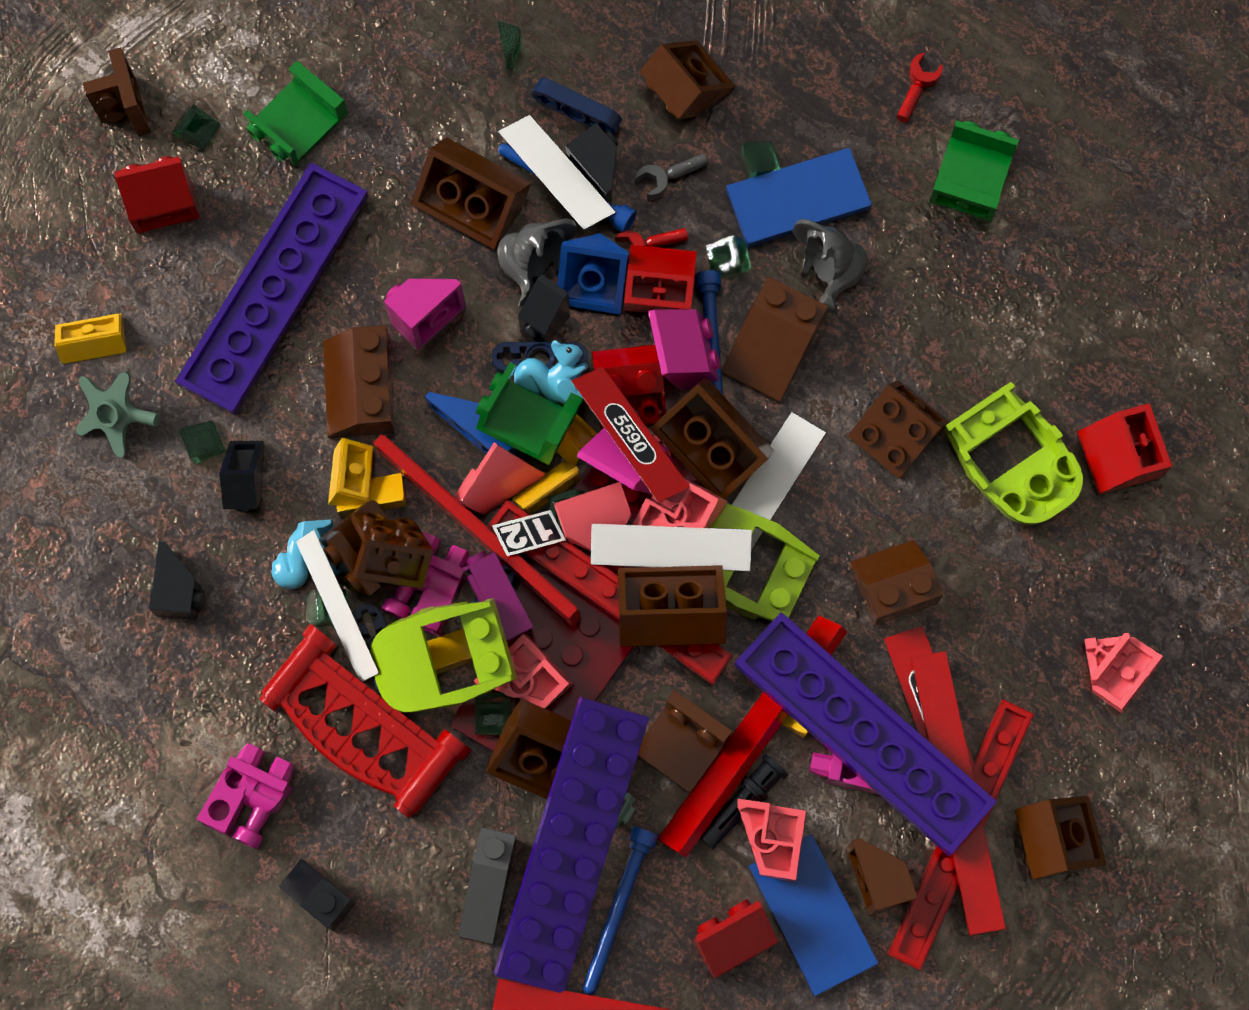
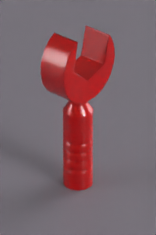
(920, 80)
(658, 240)

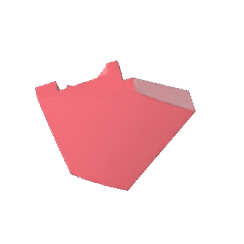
(598, 506)
(1119, 668)

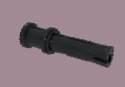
(756, 785)

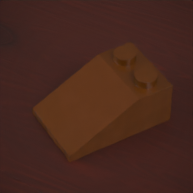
(774, 339)

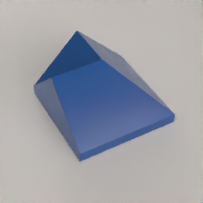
(593, 273)

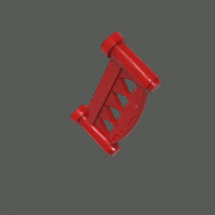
(427, 758)

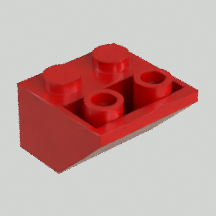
(157, 194)
(659, 279)
(638, 377)
(1125, 449)
(735, 938)

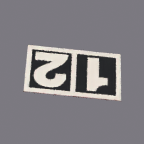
(528, 533)

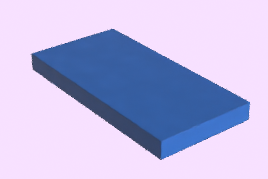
(810, 190)
(817, 921)

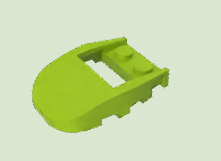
(1035, 487)
(788, 572)
(407, 669)

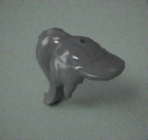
(532, 250)
(832, 257)

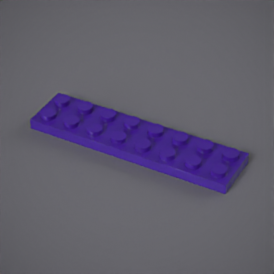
(272, 288)
(865, 734)
(571, 845)

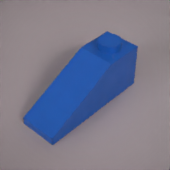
(462, 417)

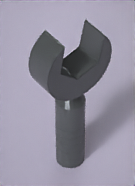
(661, 177)

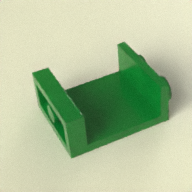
(297, 116)
(974, 170)
(525, 418)

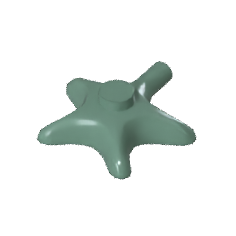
(113, 411)

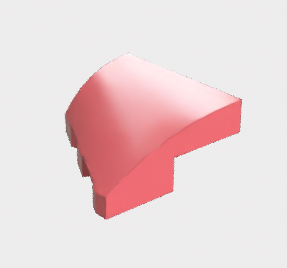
(496, 480)
(689, 508)
(537, 675)
(774, 837)

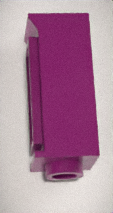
(491, 581)

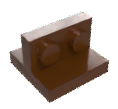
(118, 95)

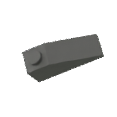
(487, 885)

